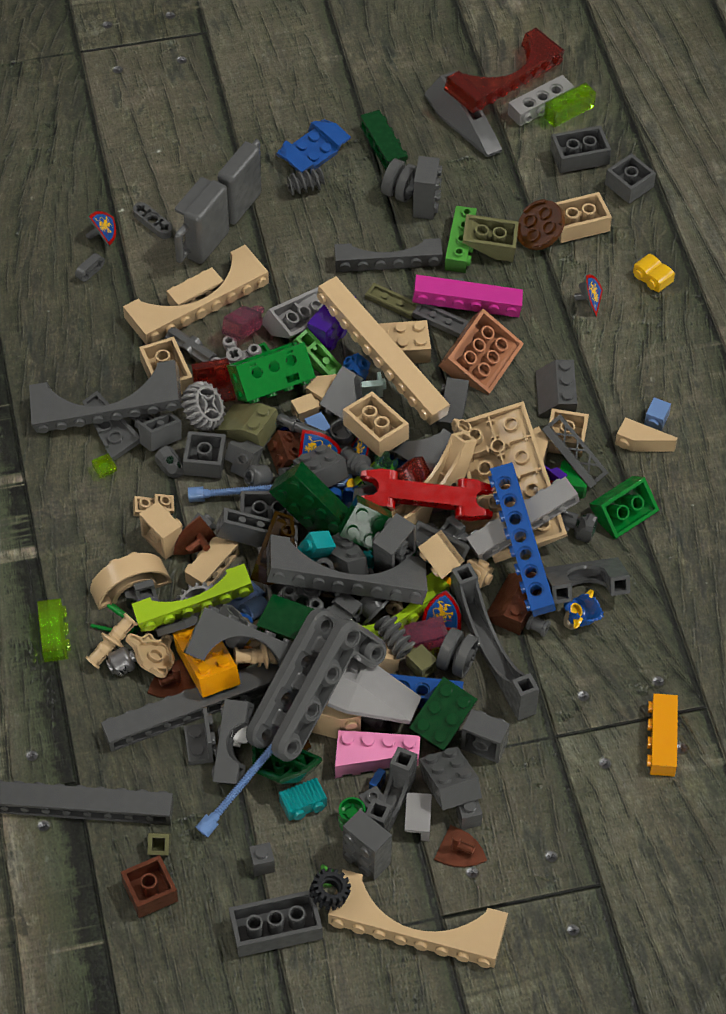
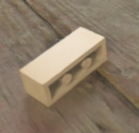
(194, 288)
(211, 563)

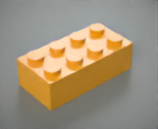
(215, 672)

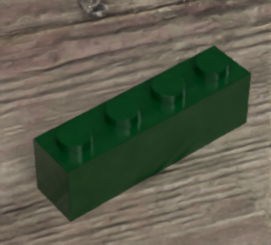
(382, 138)

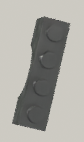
(234, 717)

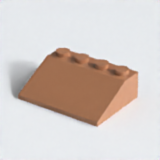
(481, 352)

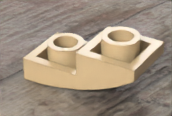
(143, 503)

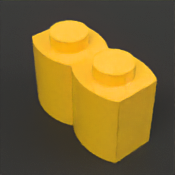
(653, 273)

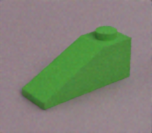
(319, 356)

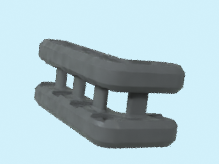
(308, 680)

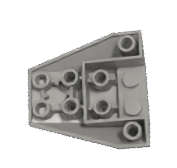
(373, 694)

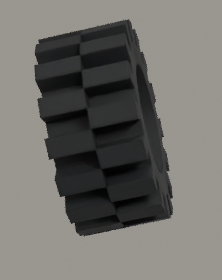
(323, 897)

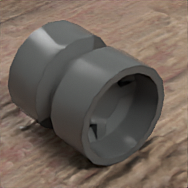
(341, 434)

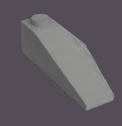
(292, 316)

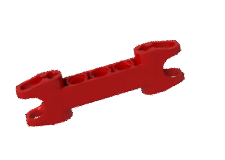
(458, 498)

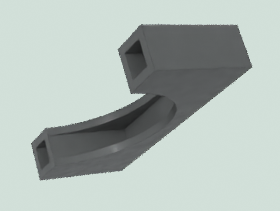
(214, 627)

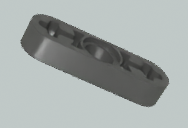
(155, 227)

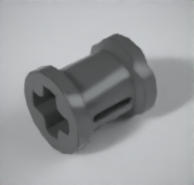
(538, 625)

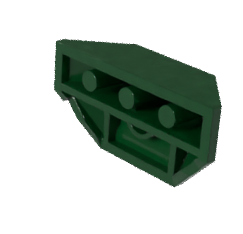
(287, 772)

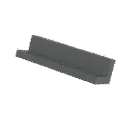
(568, 454)

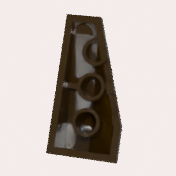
(281, 526)

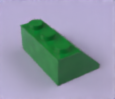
(624, 506)

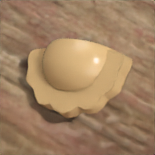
(461, 425)

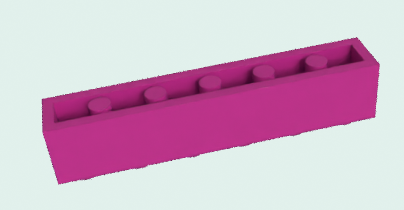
(467, 295)

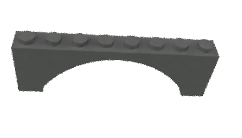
(348, 388)
(157, 394)
(291, 567)
(516, 686)

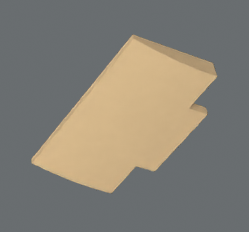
(506, 438)

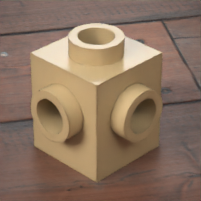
(482, 570)

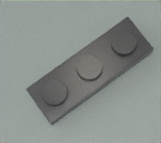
(440, 319)

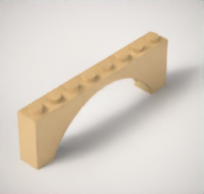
(154, 321)
(472, 942)

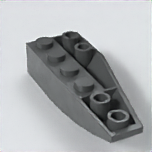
(469, 125)

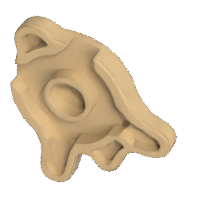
(153, 654)

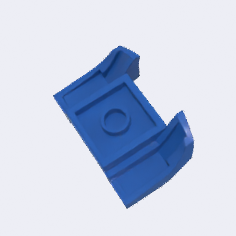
(315, 147)

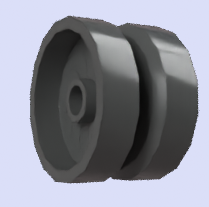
(399, 180)
(457, 652)

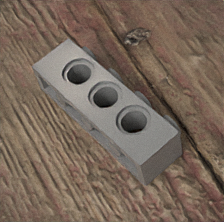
(532, 104)

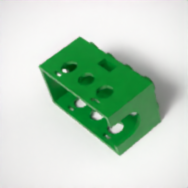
(267, 380)

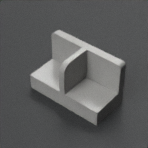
(418, 814)

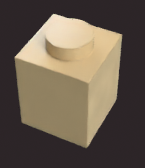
(305, 406)

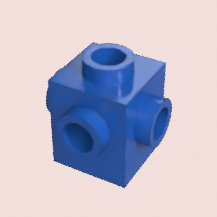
(357, 364)

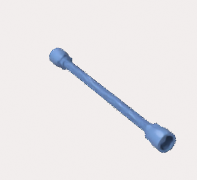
(198, 494)
(209, 823)

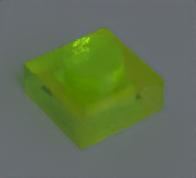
(104, 465)

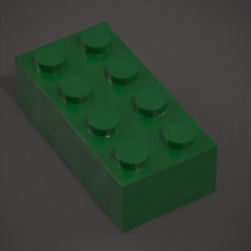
(309, 500)

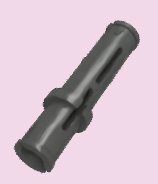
(295, 424)

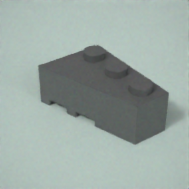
(348, 557)

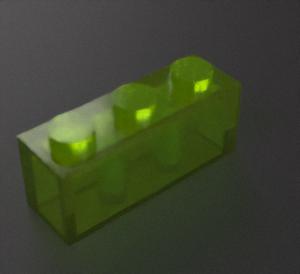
(569, 104)
(53, 630)

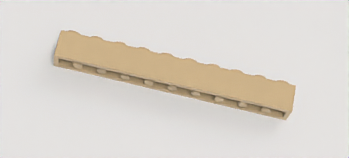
(383, 351)

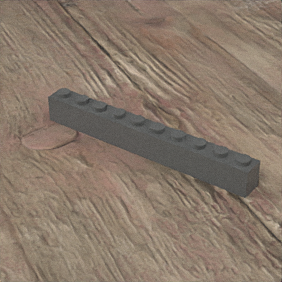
(182, 709)
(86, 802)

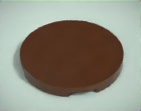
(540, 224)

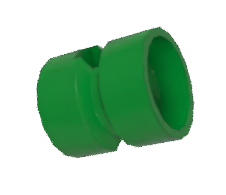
(348, 809)

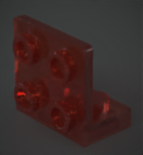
(217, 374)

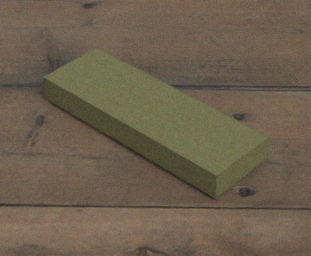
(391, 300)

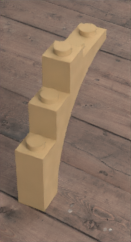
(450, 468)

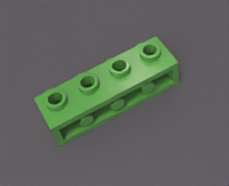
(458, 253)

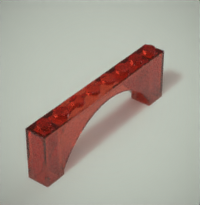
(479, 92)

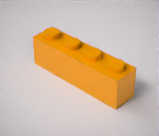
(663, 736)

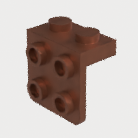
(284, 448)

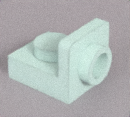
(374, 385)

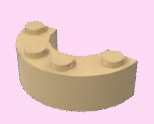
(125, 572)

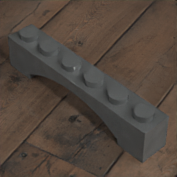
(354, 259)

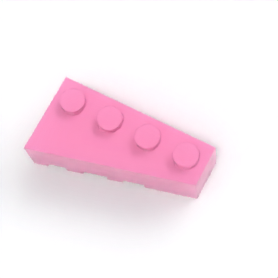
(370, 751)

